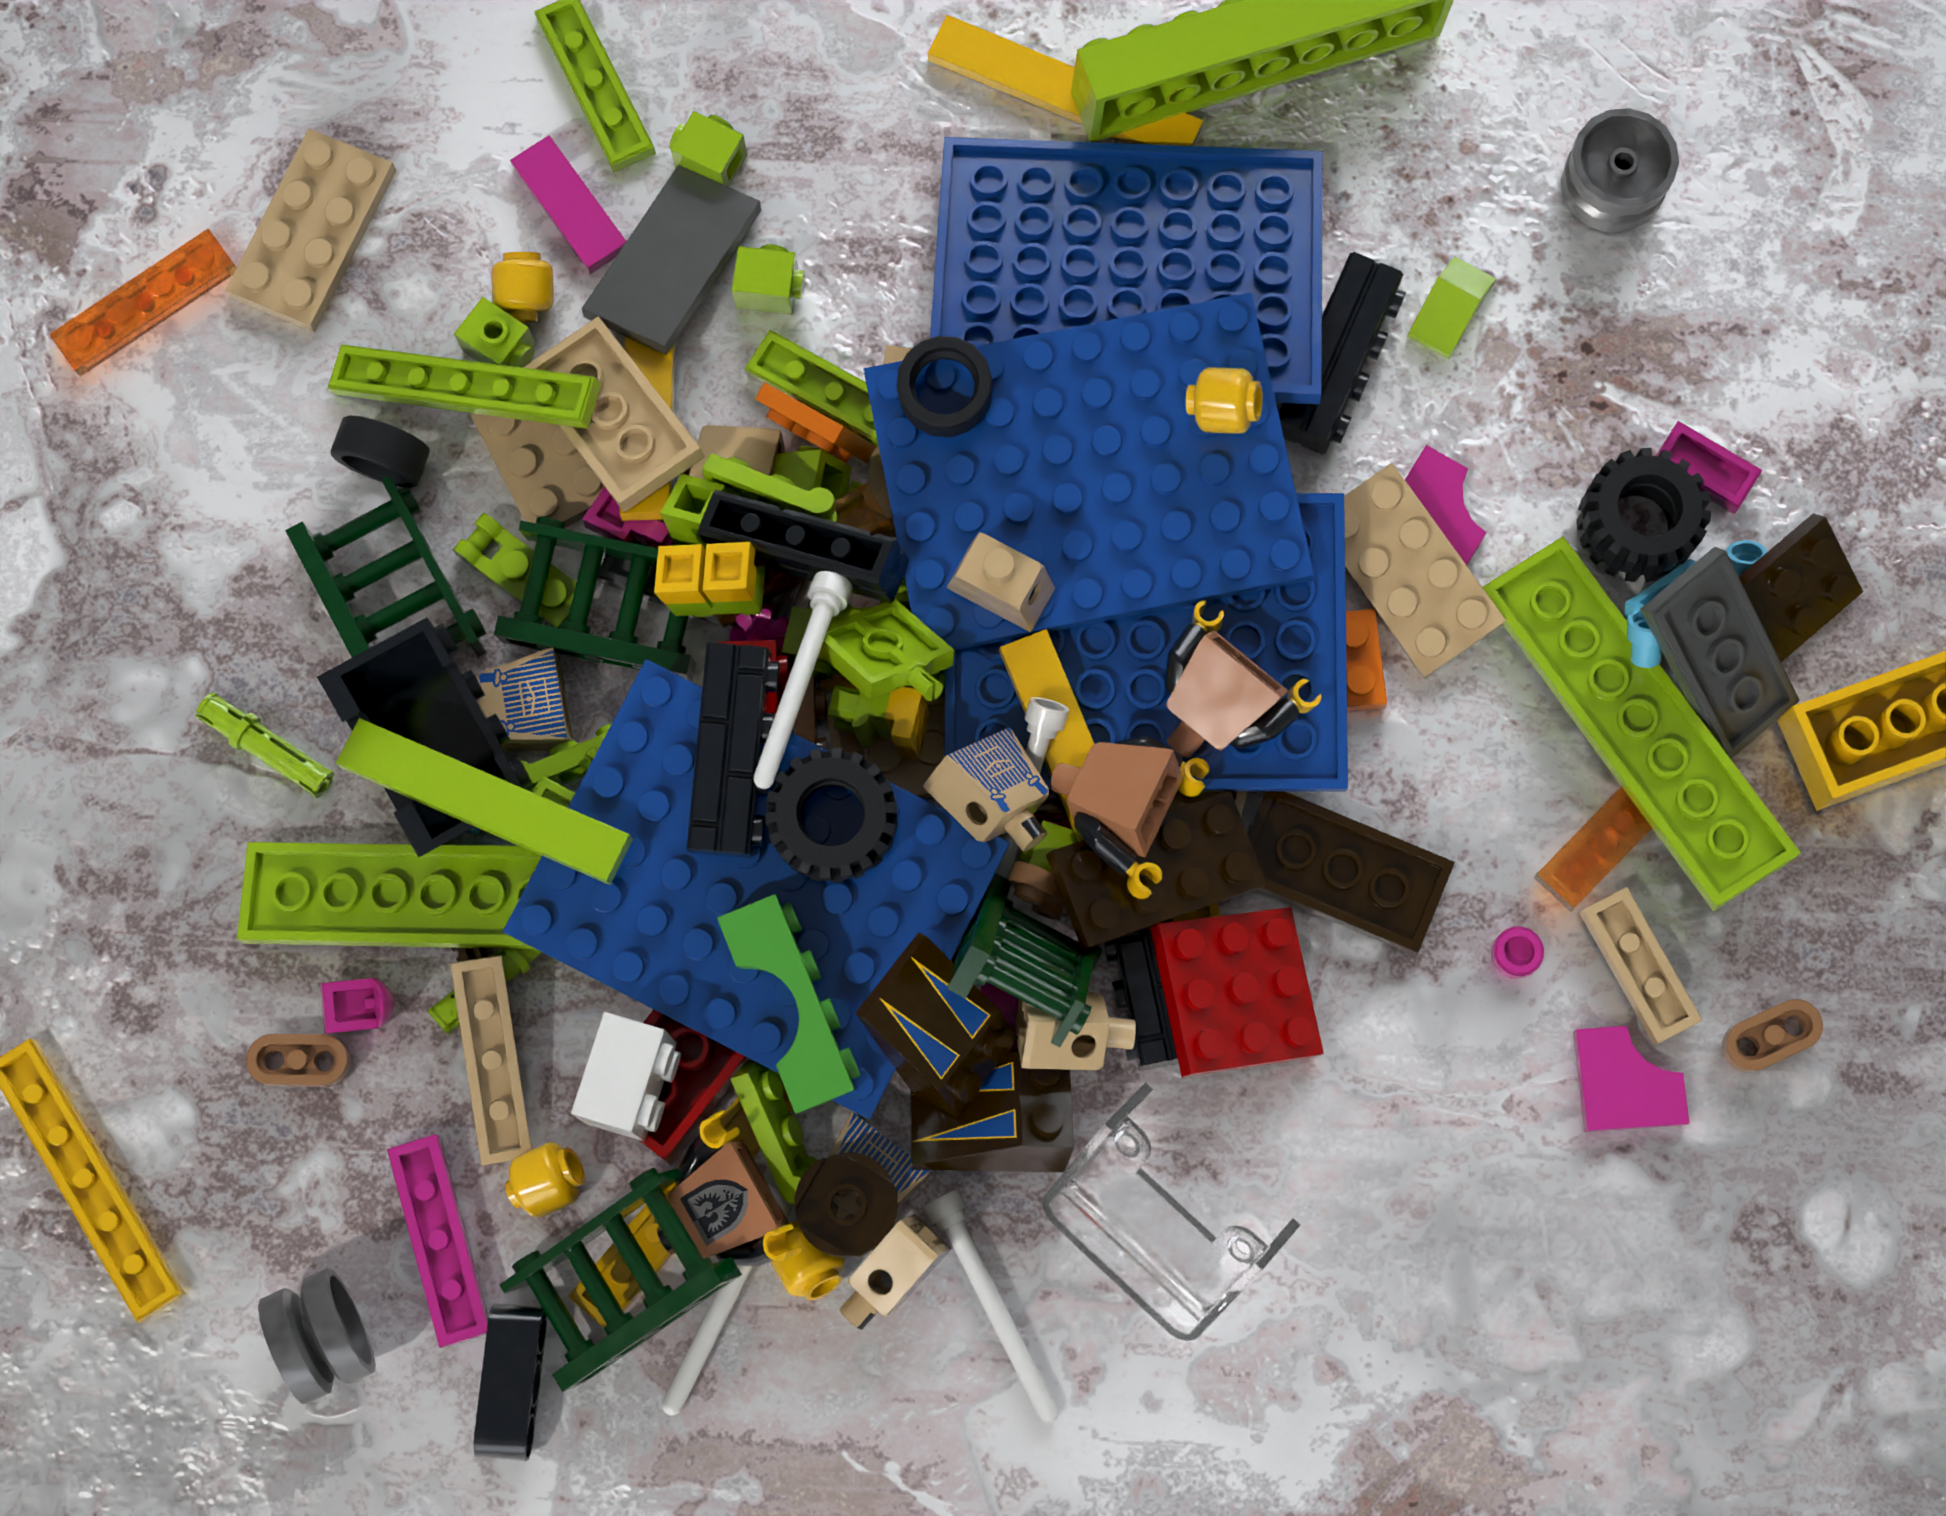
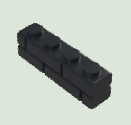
(1350, 335)
(807, 544)
(729, 749)
(1143, 998)

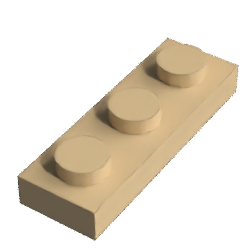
(1640, 966)

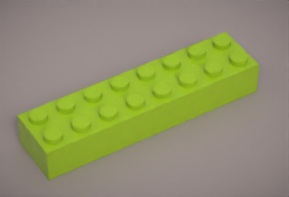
(1235, 53)

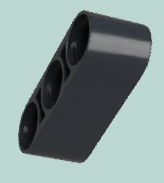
(510, 1382)

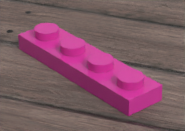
(439, 1240)

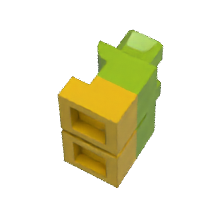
(710, 579)
(895, 716)

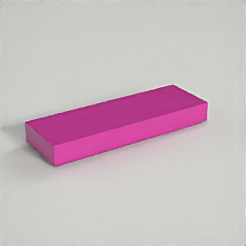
(569, 204)

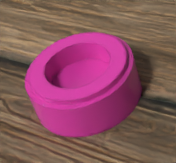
(1517, 952)

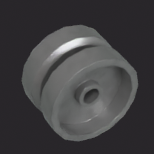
(1619, 170)
(316, 1336)

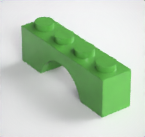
(764, 940)

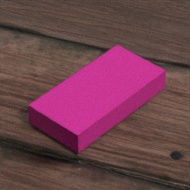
(1723, 472)

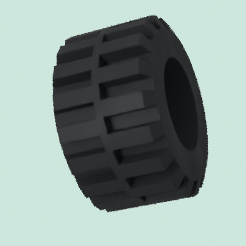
(1668, 487)
(827, 770)

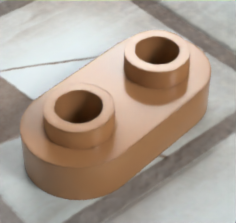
(1038, 888)
(1770, 1037)
(301, 1060)

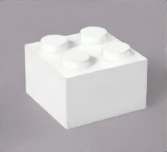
(626, 1077)

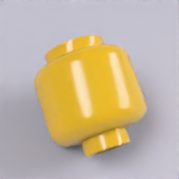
(522, 285)
(1225, 400)
(545, 1179)
(810, 1272)

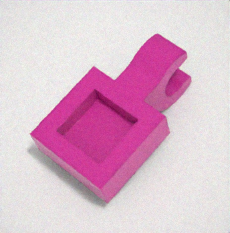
(606, 521)

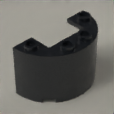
(422, 695)

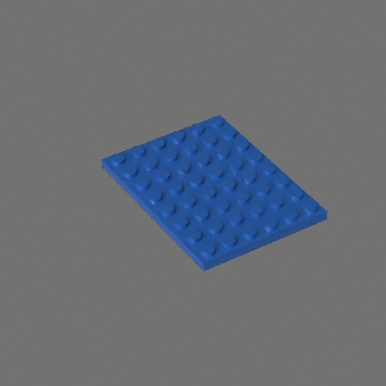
(1118, 230)
(1094, 473)
(1122, 665)
(658, 921)

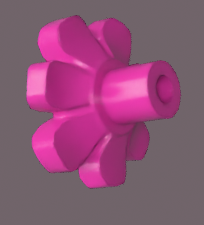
(760, 627)

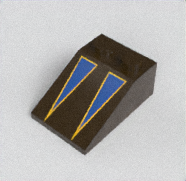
(931, 1035)
(1012, 1124)

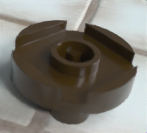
(817, 1213)

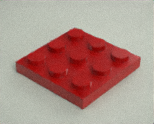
(1236, 991)

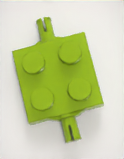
(886, 650)

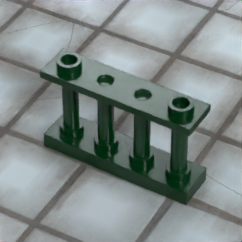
(339, 589)
(574, 636)
(1025, 961)
(662, 1302)

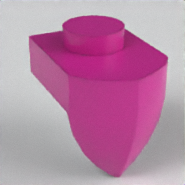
(355, 1005)

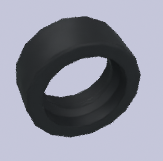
(949, 349)
(380, 451)

